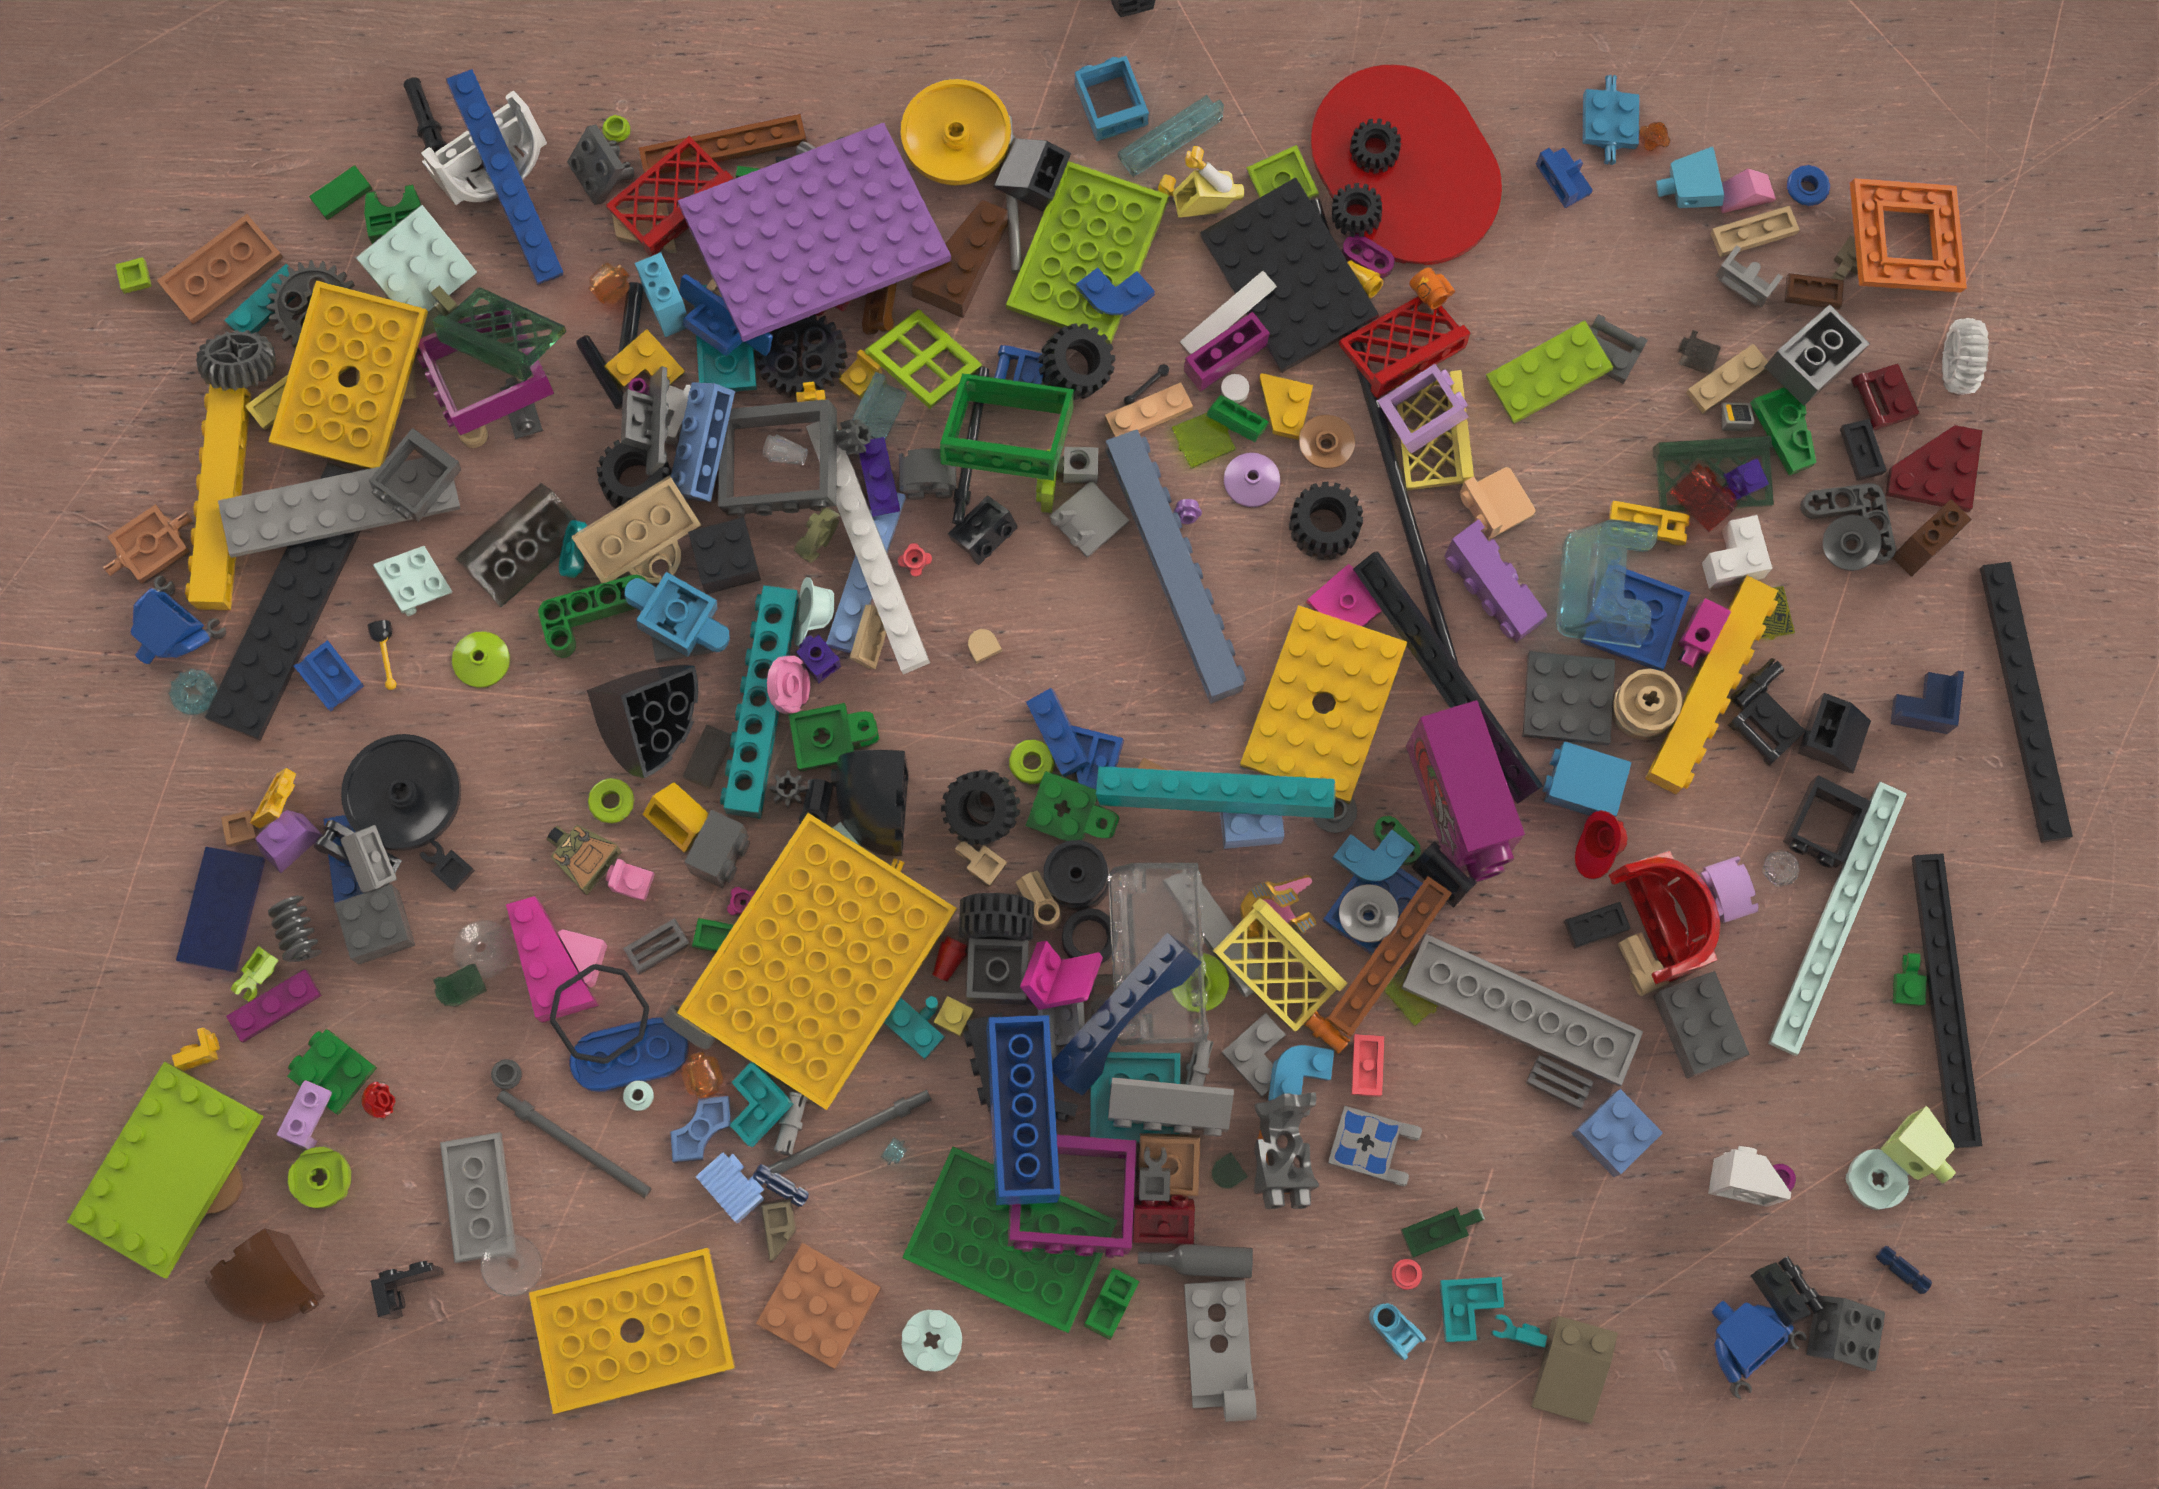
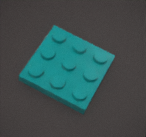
(1135, 1066)

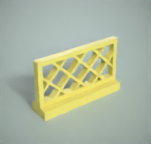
(1458, 435)
(1297, 947)

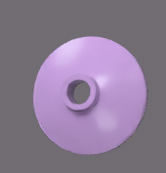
(1251, 492)

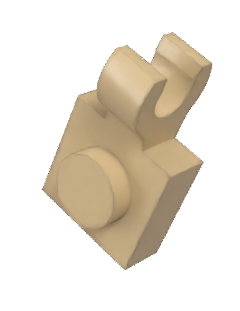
(983, 864)

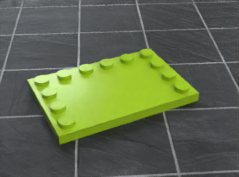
(1085, 226)
(165, 1170)

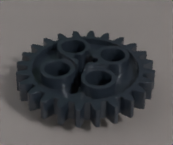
(827, 353)

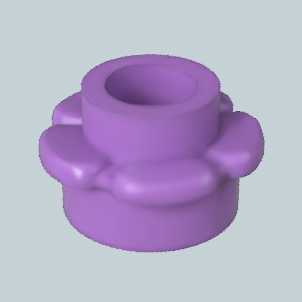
(1188, 511)

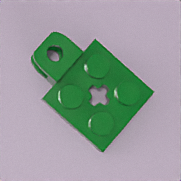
(843, 731)
(1084, 813)

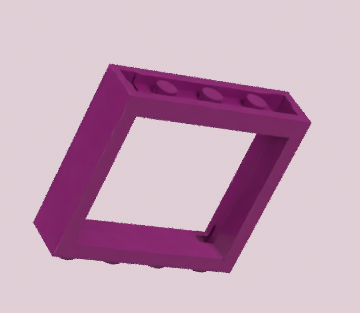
(493, 406)
(1084, 1244)

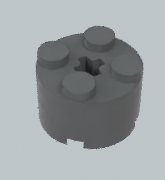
(924, 474)

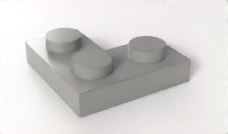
(1249, 1052)

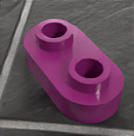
(1369, 254)

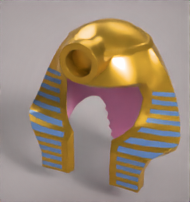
(1280, 898)

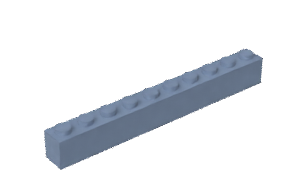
(1174, 566)

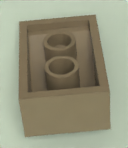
(1574, 1369)

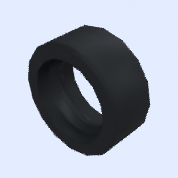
(1081, 916)

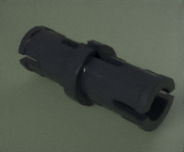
(1757, 683)

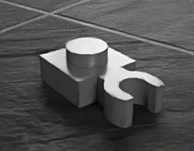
(1154, 1180)

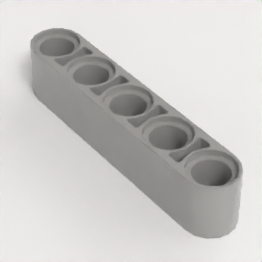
(1215, 929)

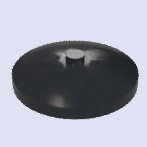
(402, 789)

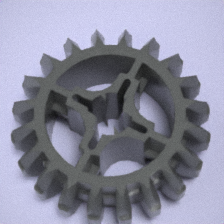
(236, 360)

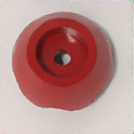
(378, 1100)

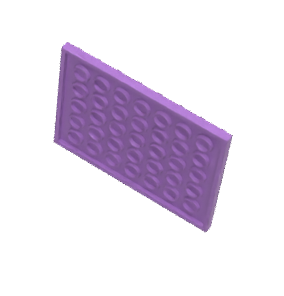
(814, 231)

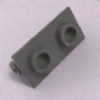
(525, 420)

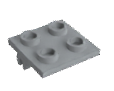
(1089, 519)

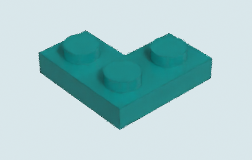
(766, 1104)
(1460, 1300)

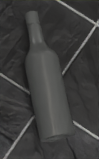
(1204, 1260)

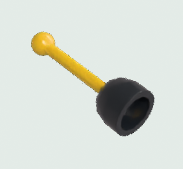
(381, 632)

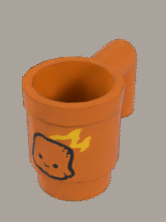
(1431, 287)

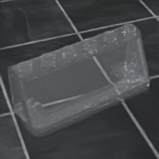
(1143, 907)

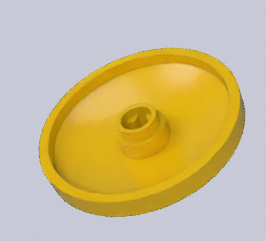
(956, 132)

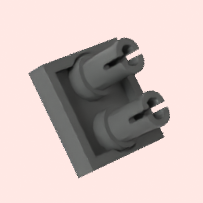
(598, 165)

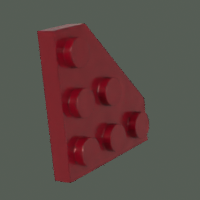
(1939, 470)

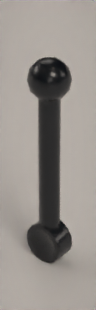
(1163, 371)

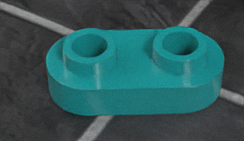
(571, 559)

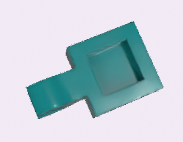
(1526, 1335)

